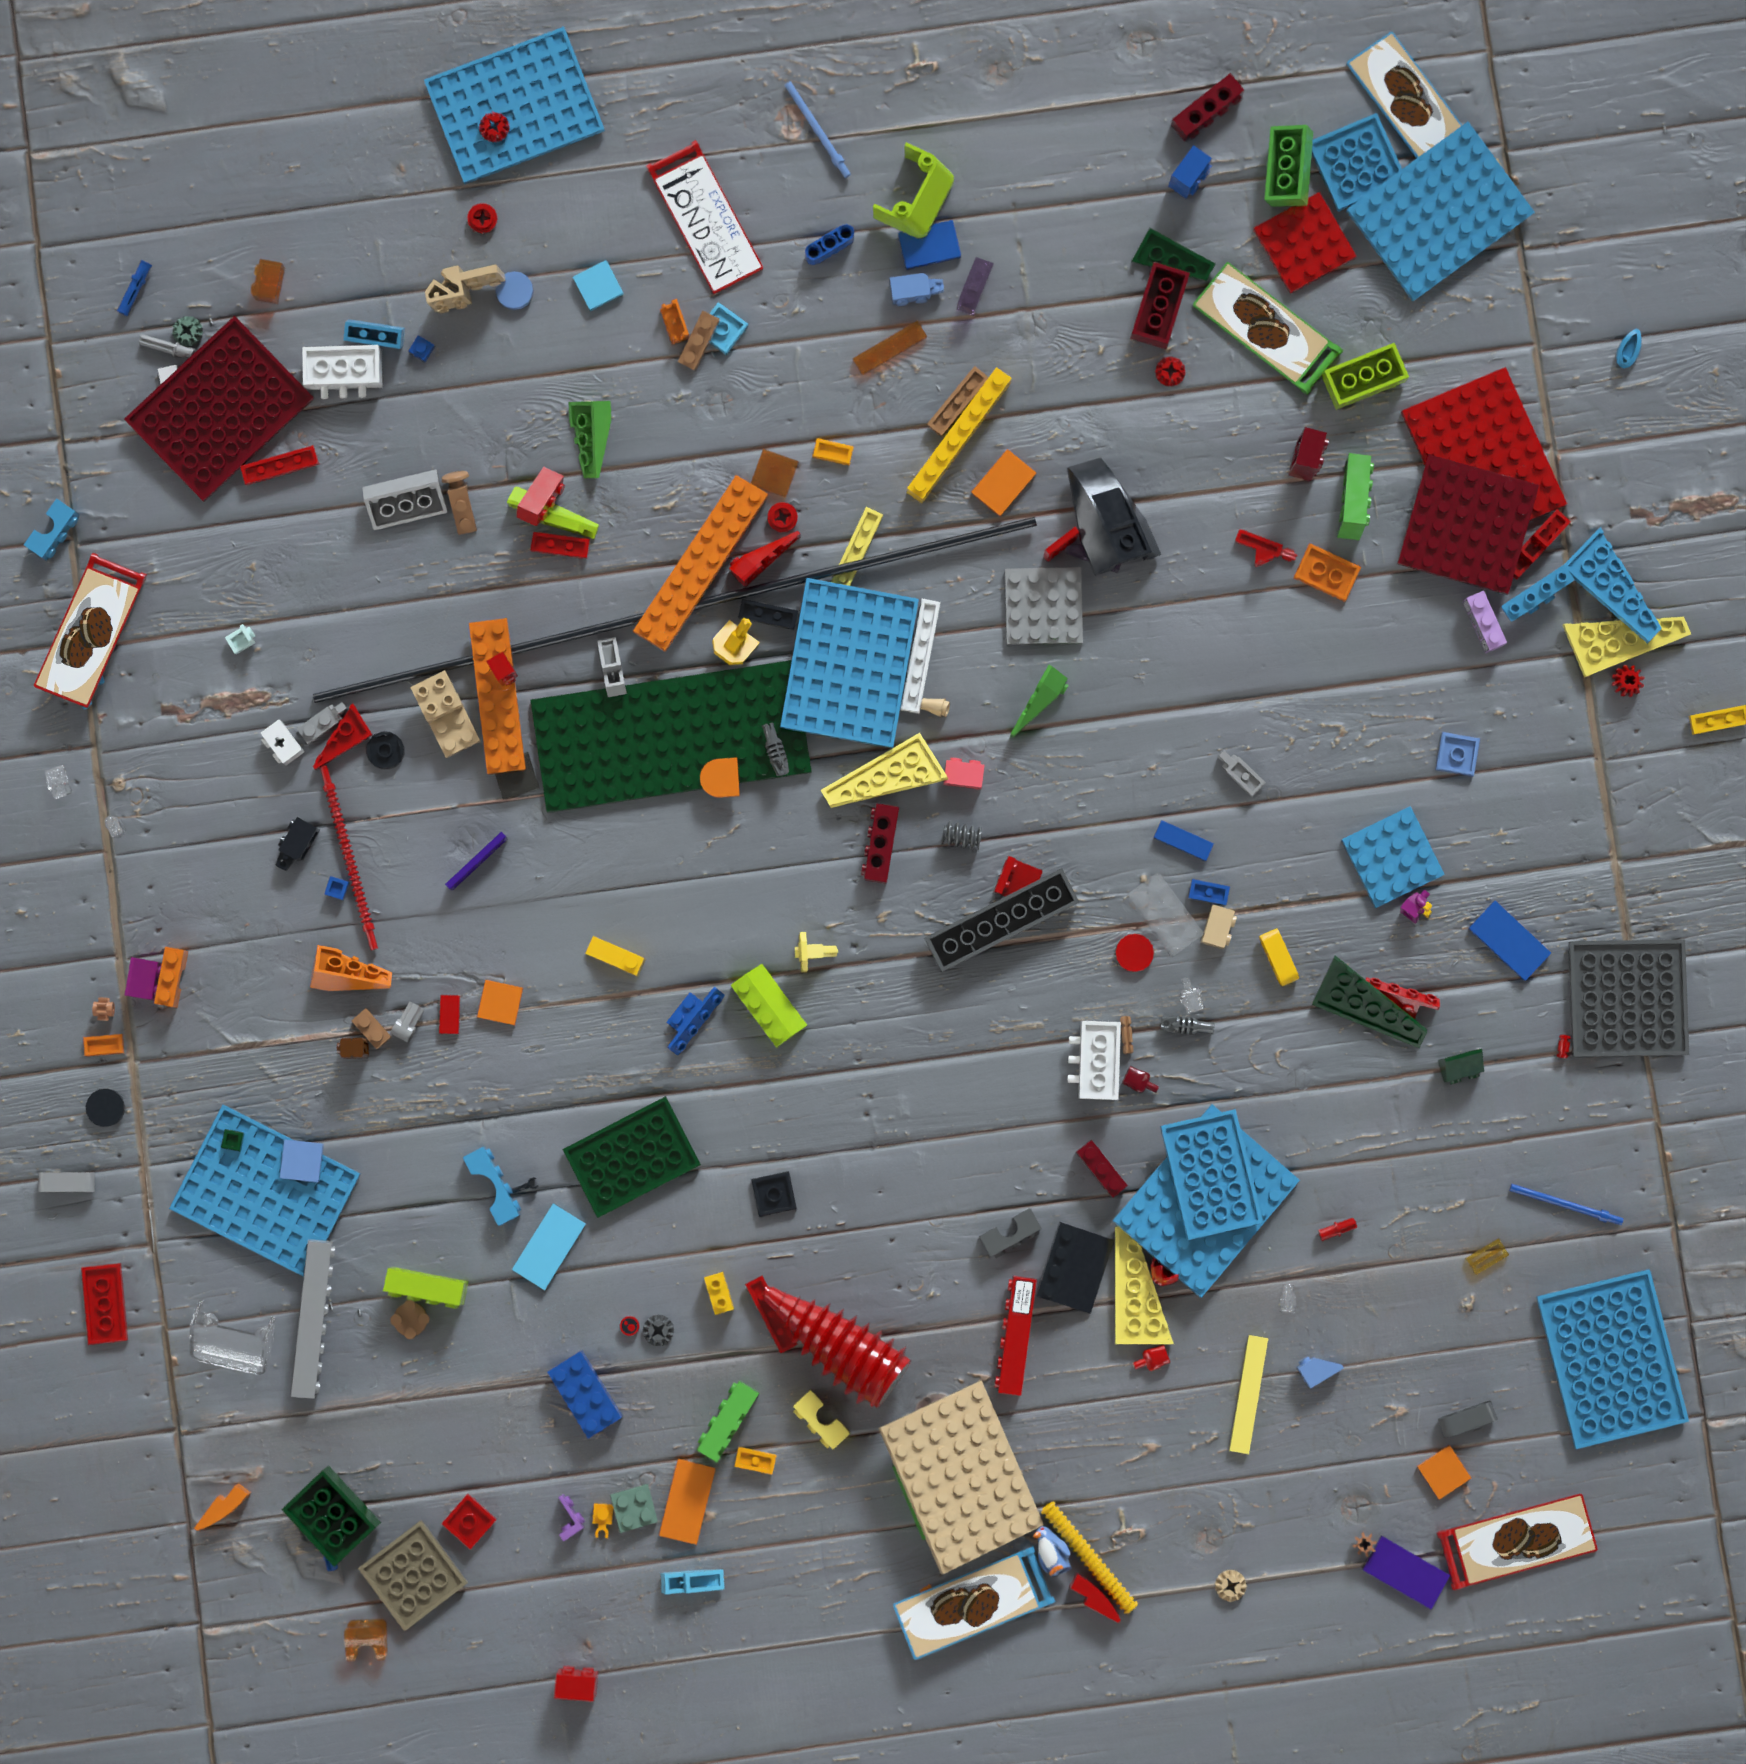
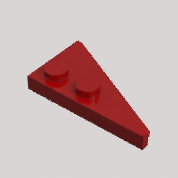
(349, 733)

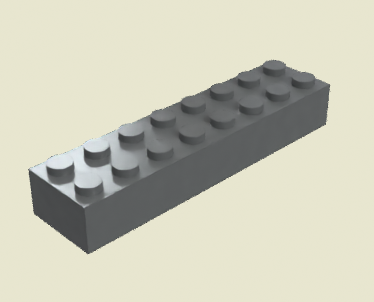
(1001, 920)

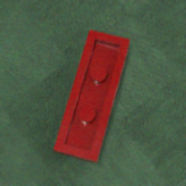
(560, 545)

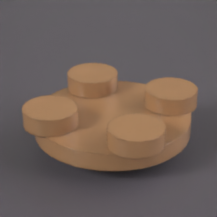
(410, 1319)

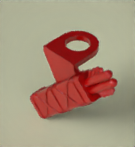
(1265, 548)

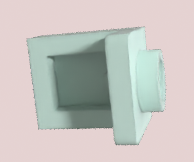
(241, 639)

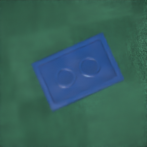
(938, 246)

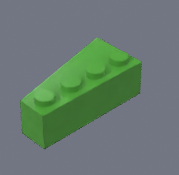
(1355, 496)
(727, 1422)

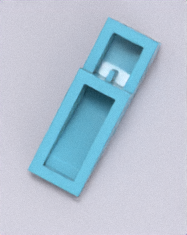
(692, 1581)

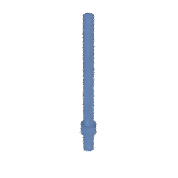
(837, 160)

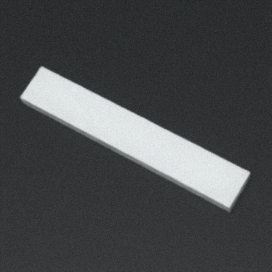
(920, 656)

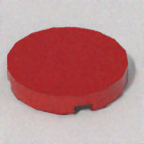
(1134, 952)

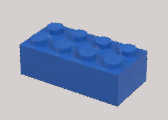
(585, 1394)

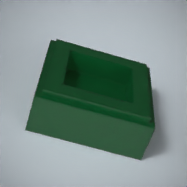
(232, 1140)

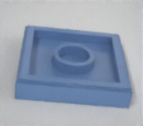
(1457, 754)
(301, 1160)

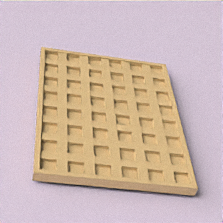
(961, 1477)

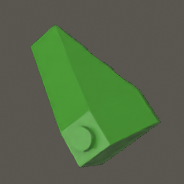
(1046, 692)

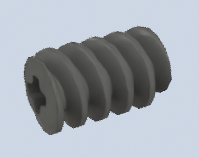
(961, 835)

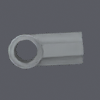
(405, 1026)

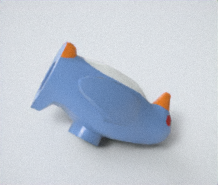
(1052, 1552)

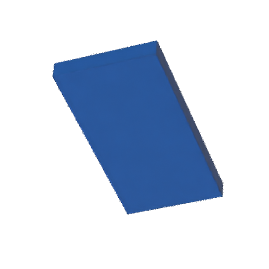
(1509, 940)

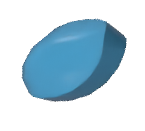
(1629, 349)

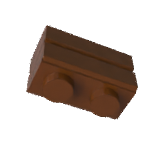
(353, 1048)

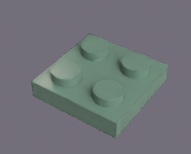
(633, 1508)

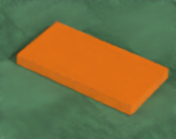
(687, 1501)

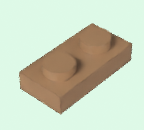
(371, 1028)

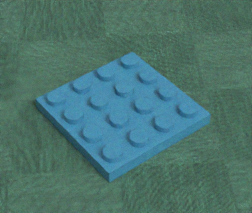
(1355, 160)
(1392, 857)

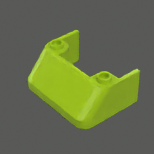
(919, 216)

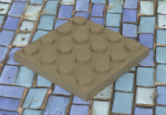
(413, 1575)

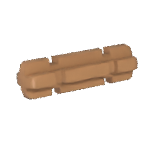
(1126, 1033)

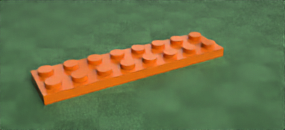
(496, 703)

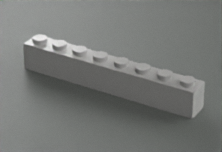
(311, 1318)

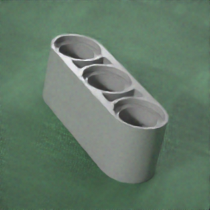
(66, 1182)

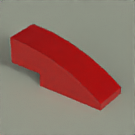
(1093, 1597)

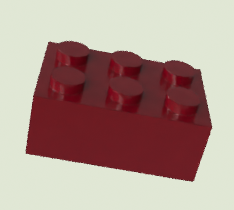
(1308, 454)

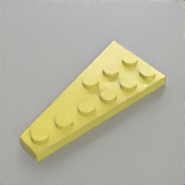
(1613, 642)
(897, 770)

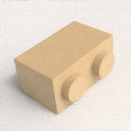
(1218, 926)

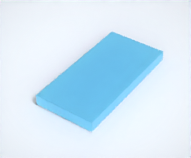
(549, 1246)

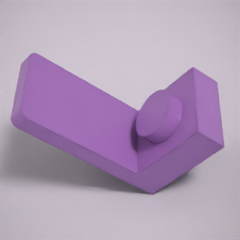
(570, 1529)

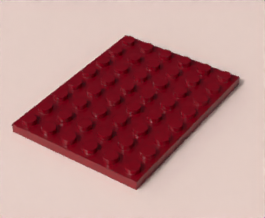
(219, 408)

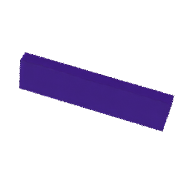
(476, 861)

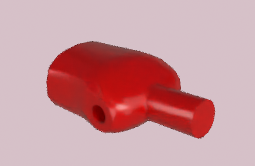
(1153, 1358)

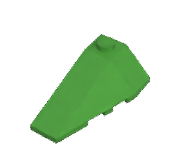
(591, 426)

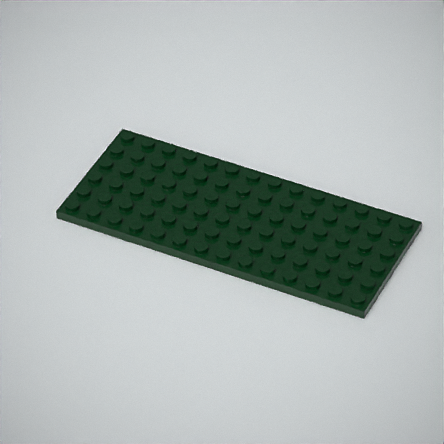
(662, 736)

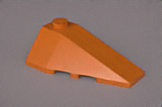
(339, 972)

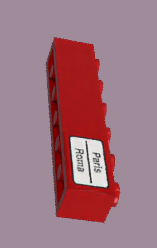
(1016, 1335)

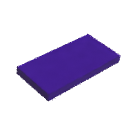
(1406, 1572)

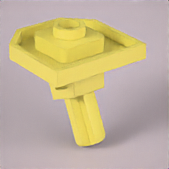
(812, 951)

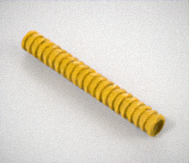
(1089, 1557)

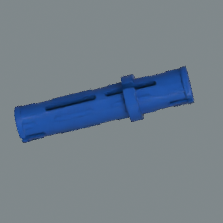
(138, 280)

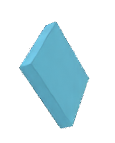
(598, 285)
(728, 330)

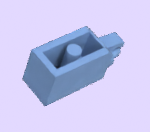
(914, 288)

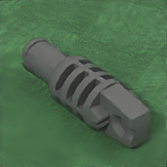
(775, 750)
(1186, 1025)

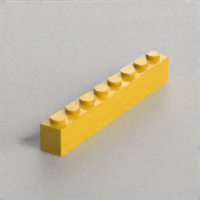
(959, 435)

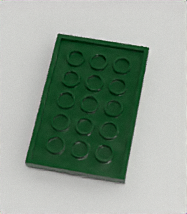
(631, 1157)

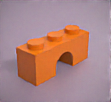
(168, 988)

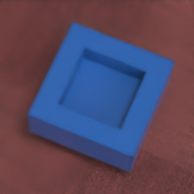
(421, 348)
(336, 888)

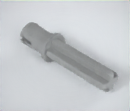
(175, 349)

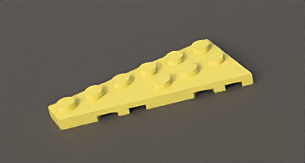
(1137, 1305)

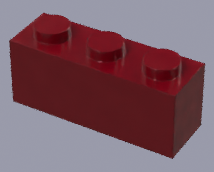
(1101, 1168)

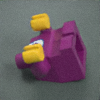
(1416, 905)

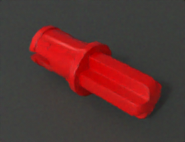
(1337, 1229)

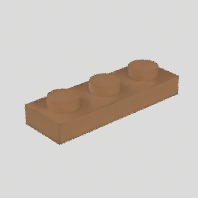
(699, 340)

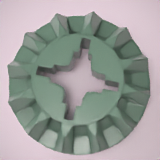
(185, 339)

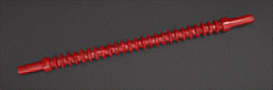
(329, 788)

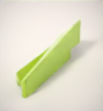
(559, 517)

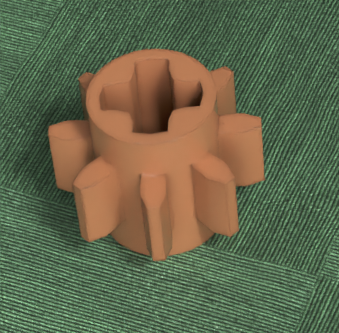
(103, 1009)
(1368, 1539)

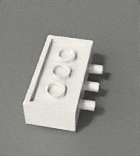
(342, 368)
(1097, 1060)

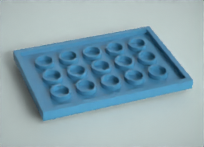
(1211, 1174)

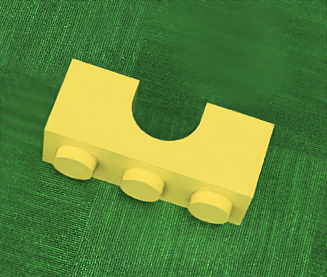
(832, 1433)

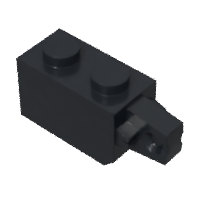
(296, 843)

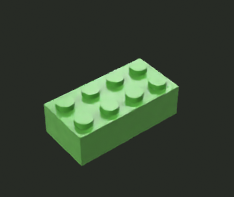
(1289, 165)

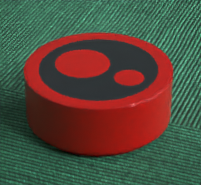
(629, 1325)

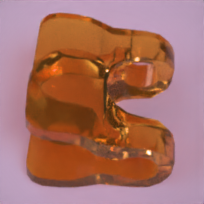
(366, 1632)

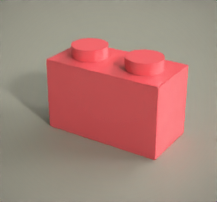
(964, 774)

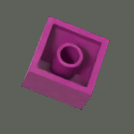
(142, 978)

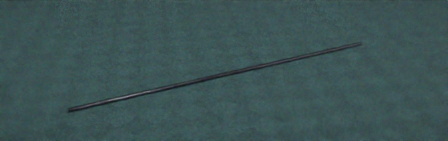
(704, 602)

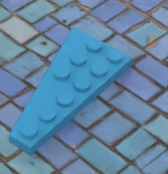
(1607, 580)

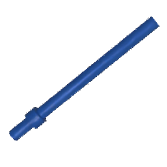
(1602, 1215)

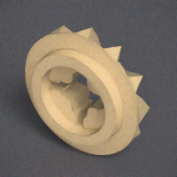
(1221, 1583)

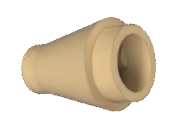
(936, 706)

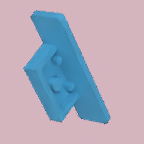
(1536, 594)

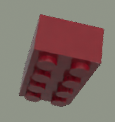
(1160, 305)

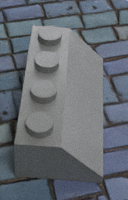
(404, 499)

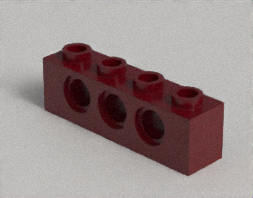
(1228, 86)
(890, 814)

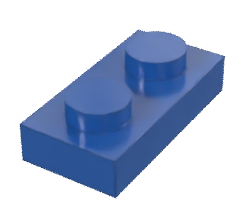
(1209, 892)

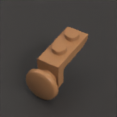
(460, 501)

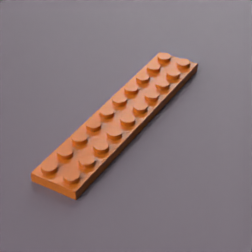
(700, 563)

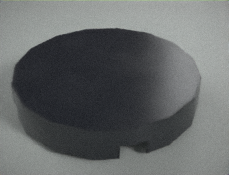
(385, 750)
(105, 1107)

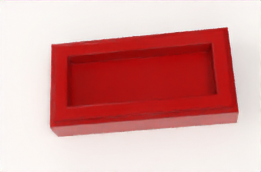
(449, 1014)

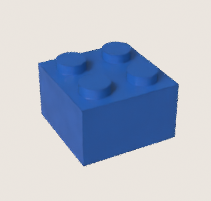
(1190, 172)

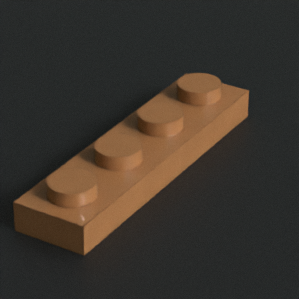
(957, 401)

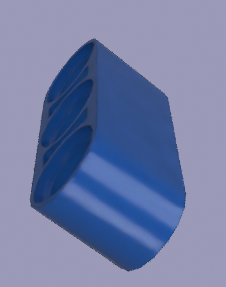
(833, 236)

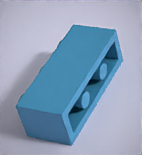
(374, 334)

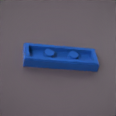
(1183, 840)

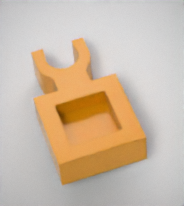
(602, 1516)

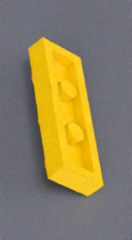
(1718, 720)

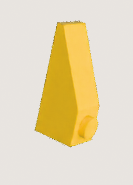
(615, 956)

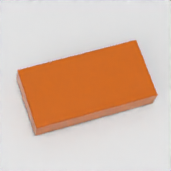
(103, 1045)

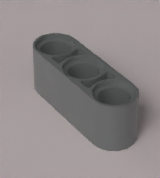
(1467, 1419)

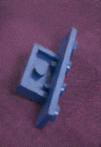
(691, 1016)

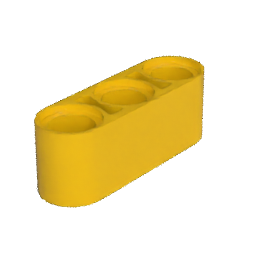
(1279, 957)

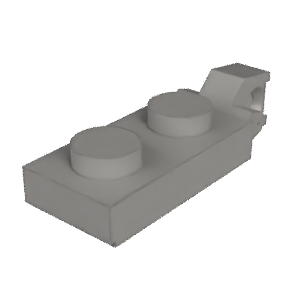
(322, 722)
(1241, 773)

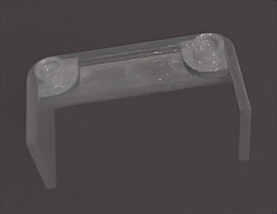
(230, 1346)

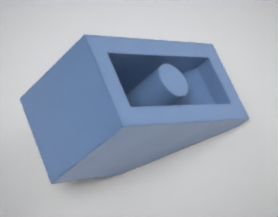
(1317, 1370)

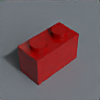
(502, 669)

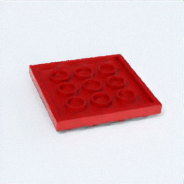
(1304, 243)

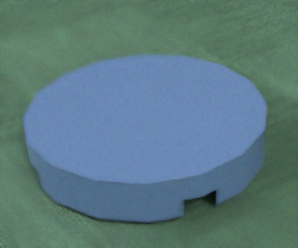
(515, 291)

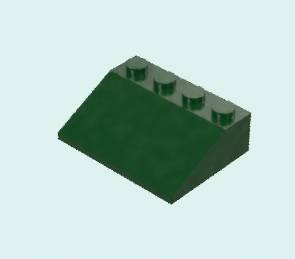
(331, 1516)

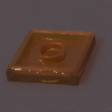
(774, 473)

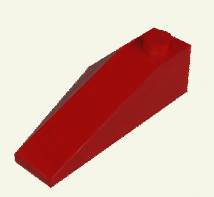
(755, 562)

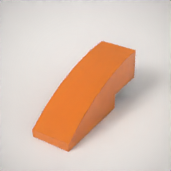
(223, 1506)

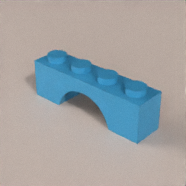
(482, 1163)

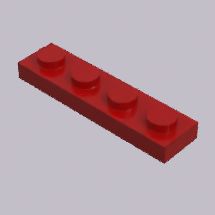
(279, 465)
(775, 1324)

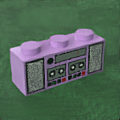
(1484, 622)

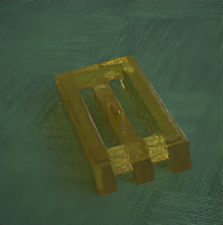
(1473, 1264)

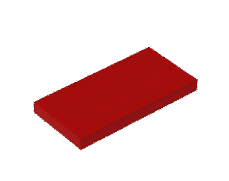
(104, 1304)

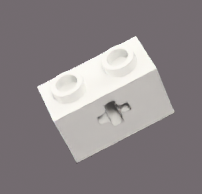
(291, 748)

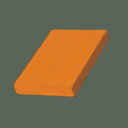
(1003, 482)
(1327, 572)

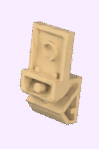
(442, 299)
(445, 714)

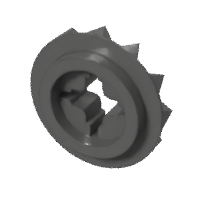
(658, 1320)

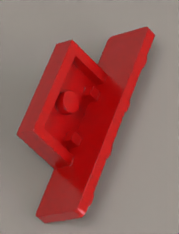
(1406, 999)

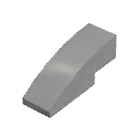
(611, 667)

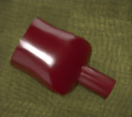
(1138, 1080)

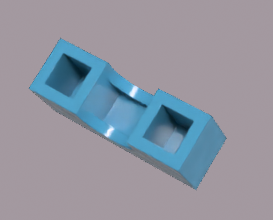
(45, 544)

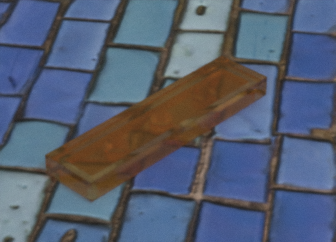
(889, 348)

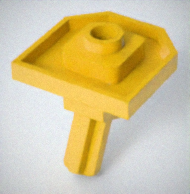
(734, 643)

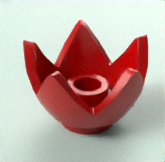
(1161, 1274)

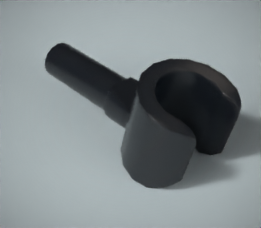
(525, 1186)

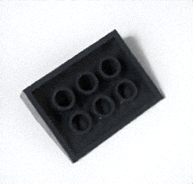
(1074, 1267)

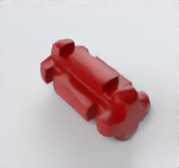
(1563, 1046)

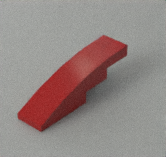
(1540, 541)

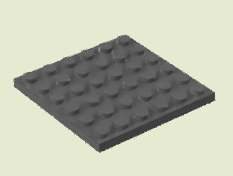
(1628, 998)

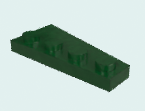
(1167, 252)

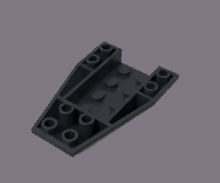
(1107, 518)

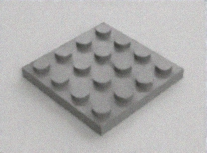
(1043, 606)

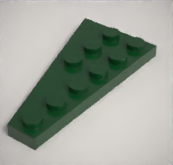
(1357, 1000)

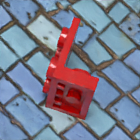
(1015, 876)

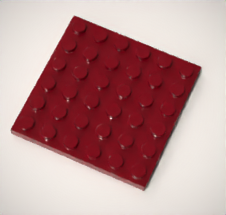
(1468, 524)

